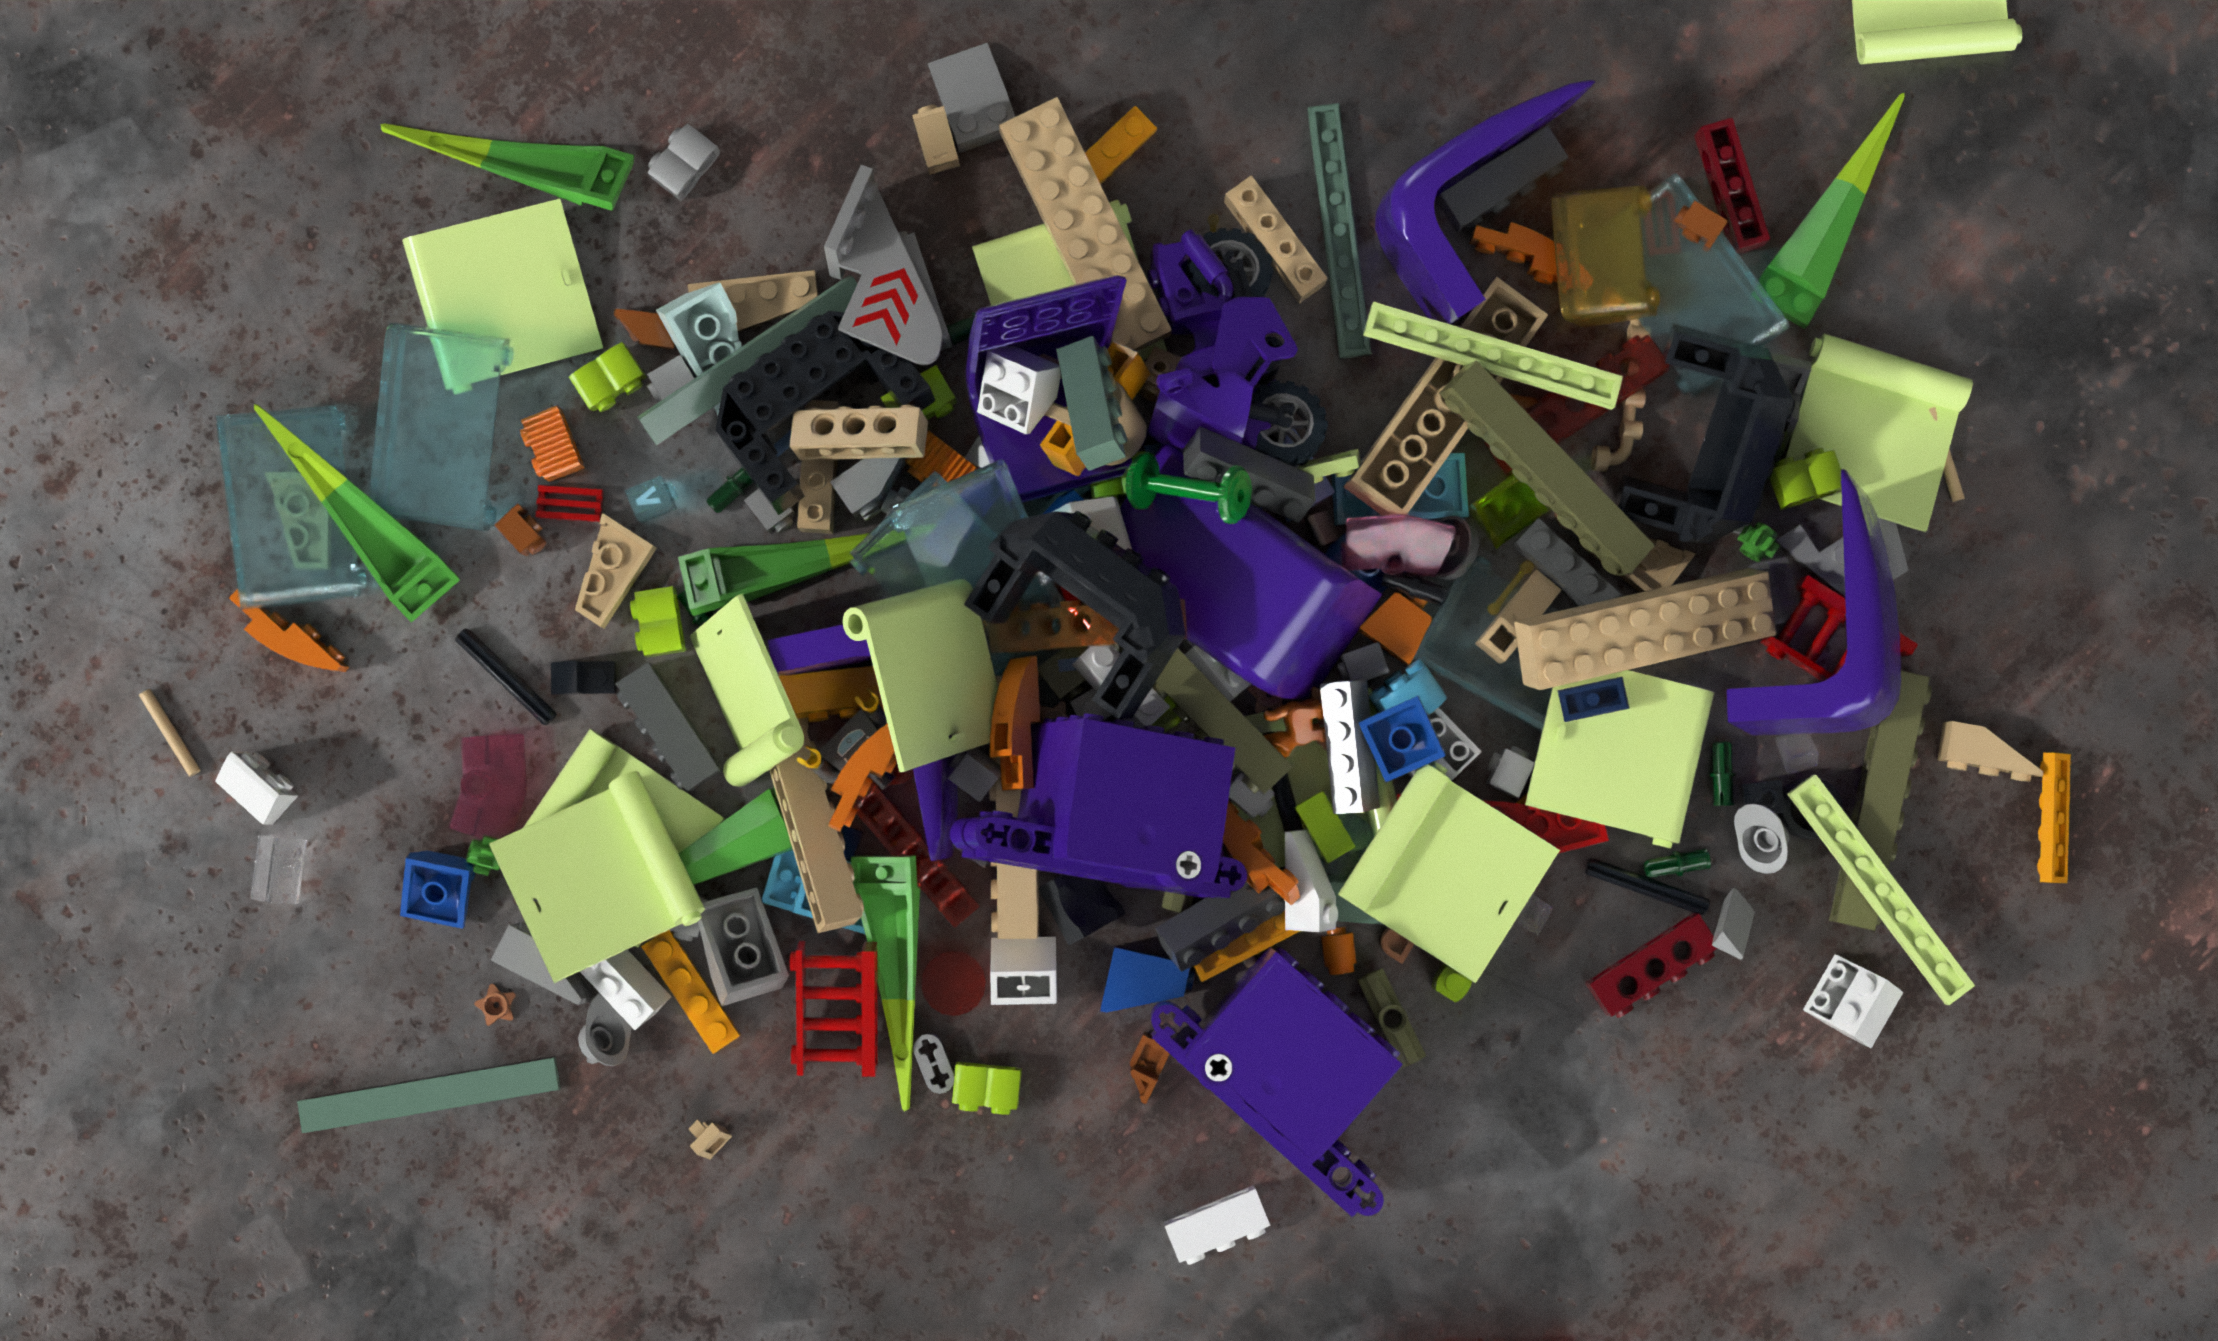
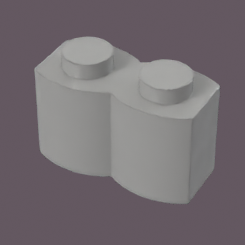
(683, 161)

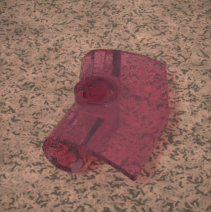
(1396, 544)
(503, 768)

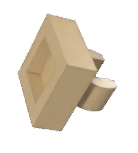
(709, 1138)

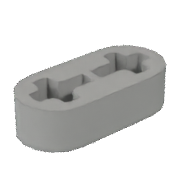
(926, 1065)

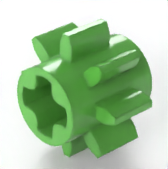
(1758, 542)
(482, 856)

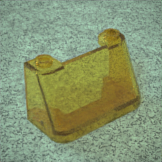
(1602, 255)

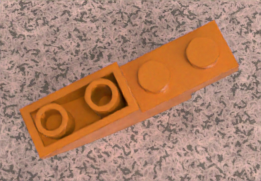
(1520, 245)
(295, 643)
(1013, 711)
(872, 757)
(1244, 844)

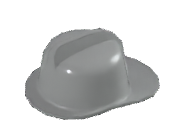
(1761, 838)
(605, 1034)

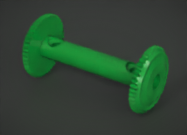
(1232, 493)

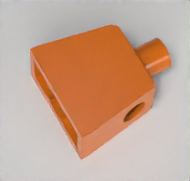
(1398, 626)

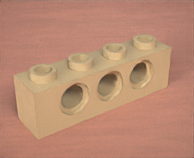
(1288, 254)
(905, 441)
(818, 505)

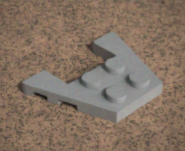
(1830, 561)

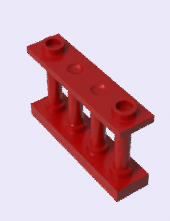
(1812, 594)
(864, 993)

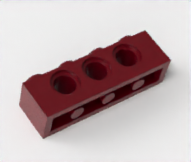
(1732, 185)
(1606, 983)

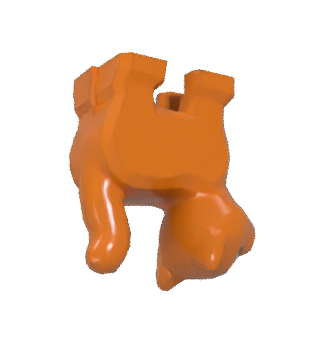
(1298, 725)

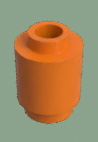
(1339, 951)

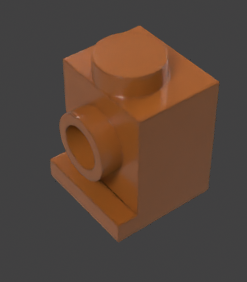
(1700, 224)
(521, 531)

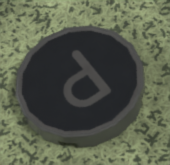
(1462, 550)

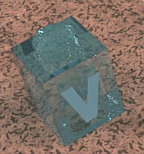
(652, 499)

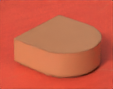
(1395, 945)

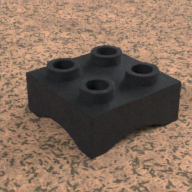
(1080, 905)

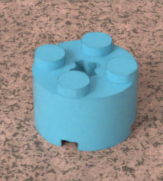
(1405, 686)

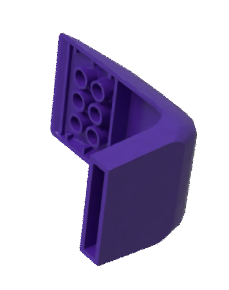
(1407, 213)
(1041, 326)
(1251, 588)
(834, 650)
(1871, 677)

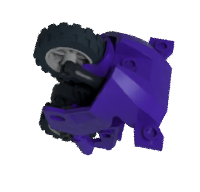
(1230, 352)

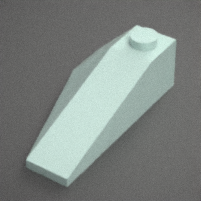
(702, 327)

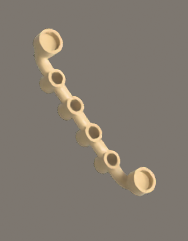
(1629, 427)

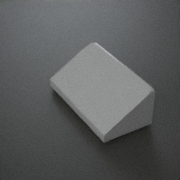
(1734, 925)

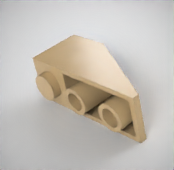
(936, 139)
(1530, 601)
(1978, 747)

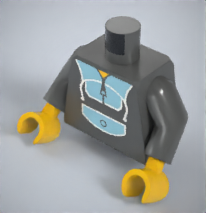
(834, 755)

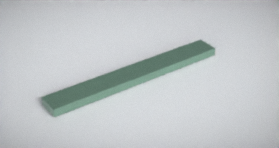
(1339, 230)
(706, 389)
(428, 1095)

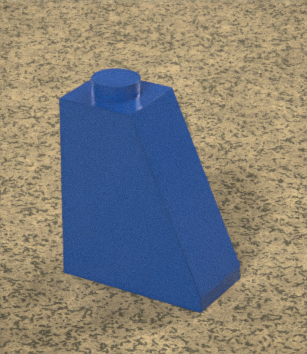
(1142, 979)

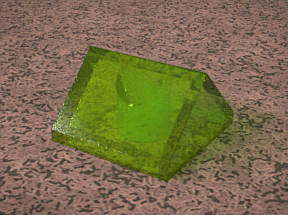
(1506, 510)

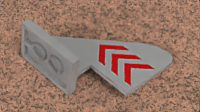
(889, 300)

